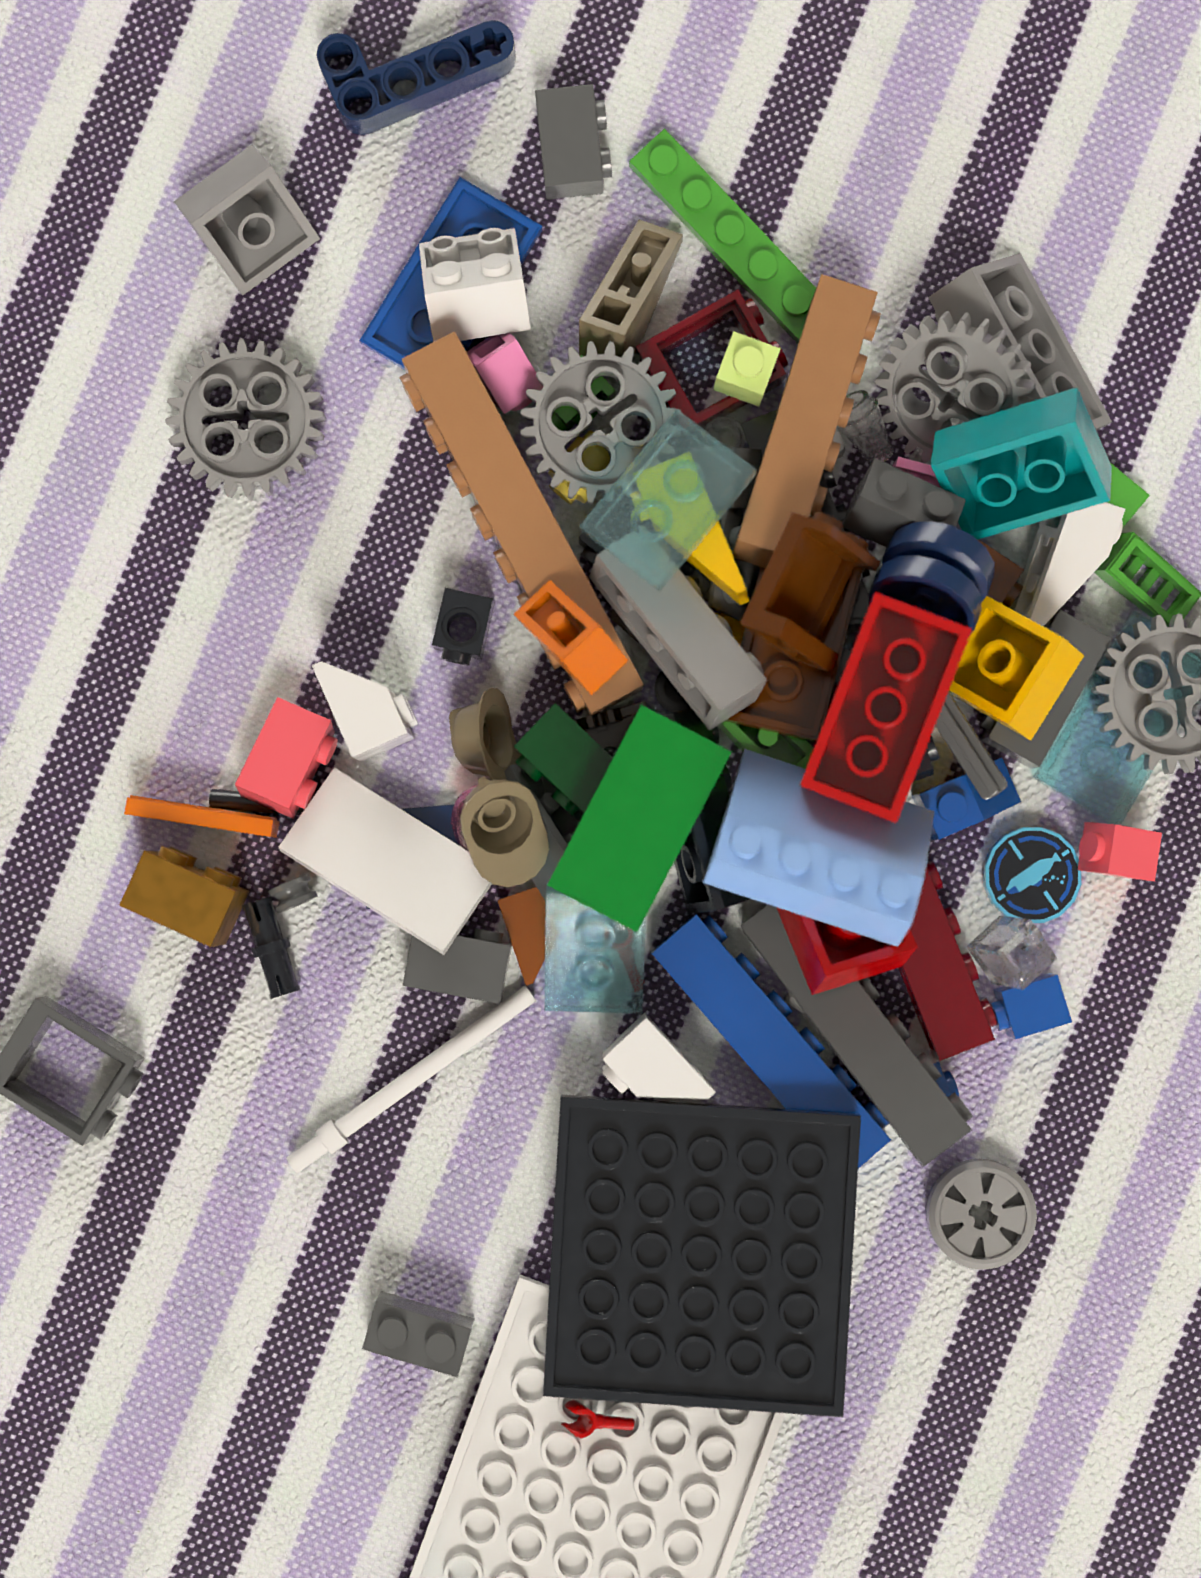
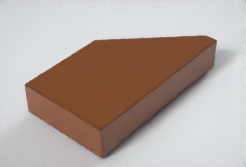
(525, 923)

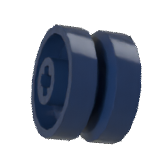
(936, 571)

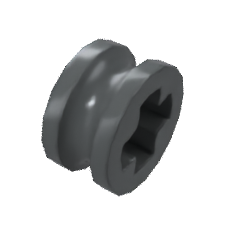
(293, 893)

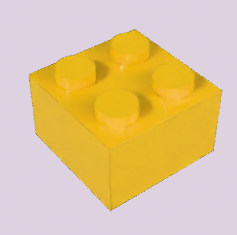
(1013, 668)

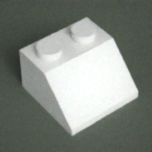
(366, 712)
(652, 1065)

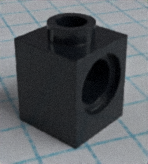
(456, 605)

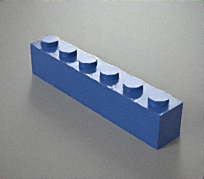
(759, 1028)

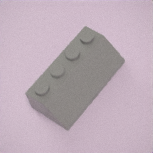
(1013, 302)

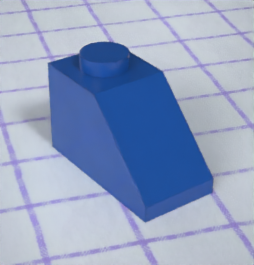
(961, 806)

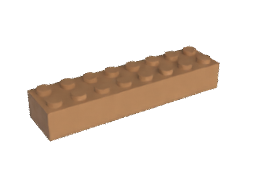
(505, 497)

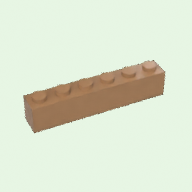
(808, 415)

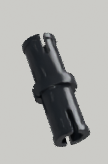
(271, 947)

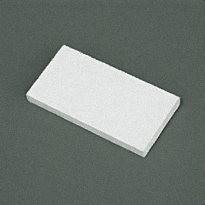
(387, 860)

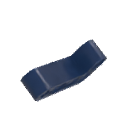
(417, 66)

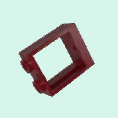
(748, 321)

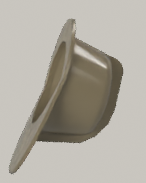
(484, 735)
(504, 832)

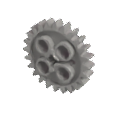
(980, 360)
(246, 375)
(572, 388)
(1128, 702)

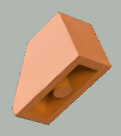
(571, 637)

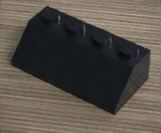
(698, 847)

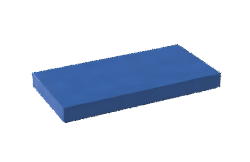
(403, 317)

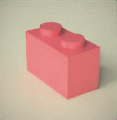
(287, 758)

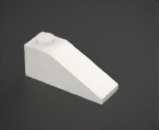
(1064, 557)

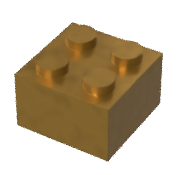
(184, 897)

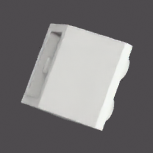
(474, 285)

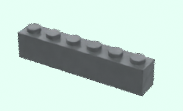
(869, 1047)

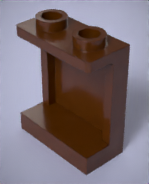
(804, 587)

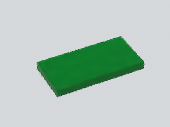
(639, 818)

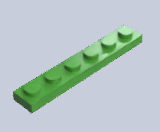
(725, 231)

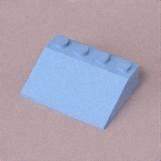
(819, 852)

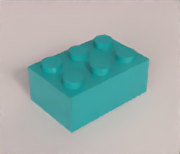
(1023, 464)

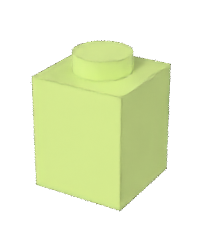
(746, 368)

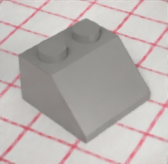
(247, 219)

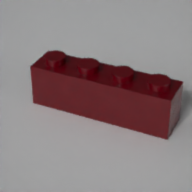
(943, 978)

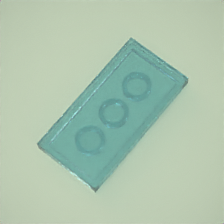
(1081, 758)

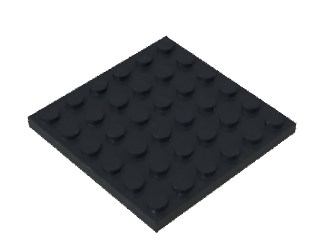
(702, 1255)

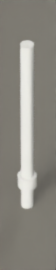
(334, 1134)

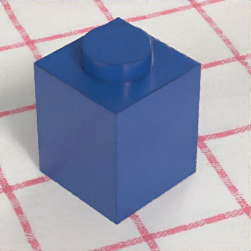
(1032, 1009)

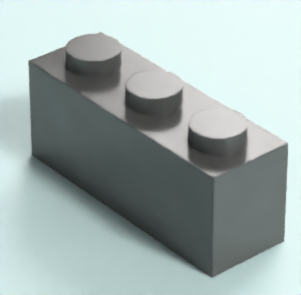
(1032, 753)

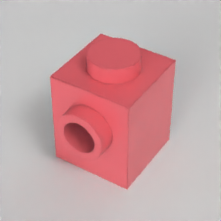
(1119, 851)

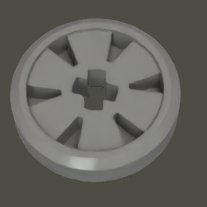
(1008, 1200)

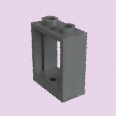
(24, 1043)

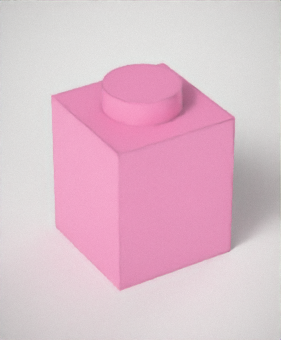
(504, 371)

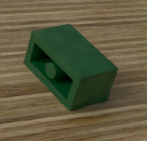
(565, 758)

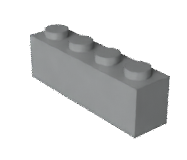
(683, 639)

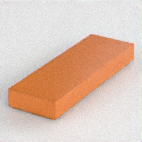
(202, 816)

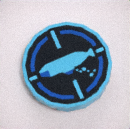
(1032, 874)

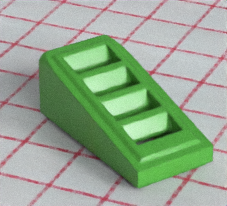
(1158, 567)

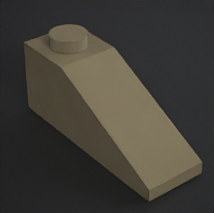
(630, 290)

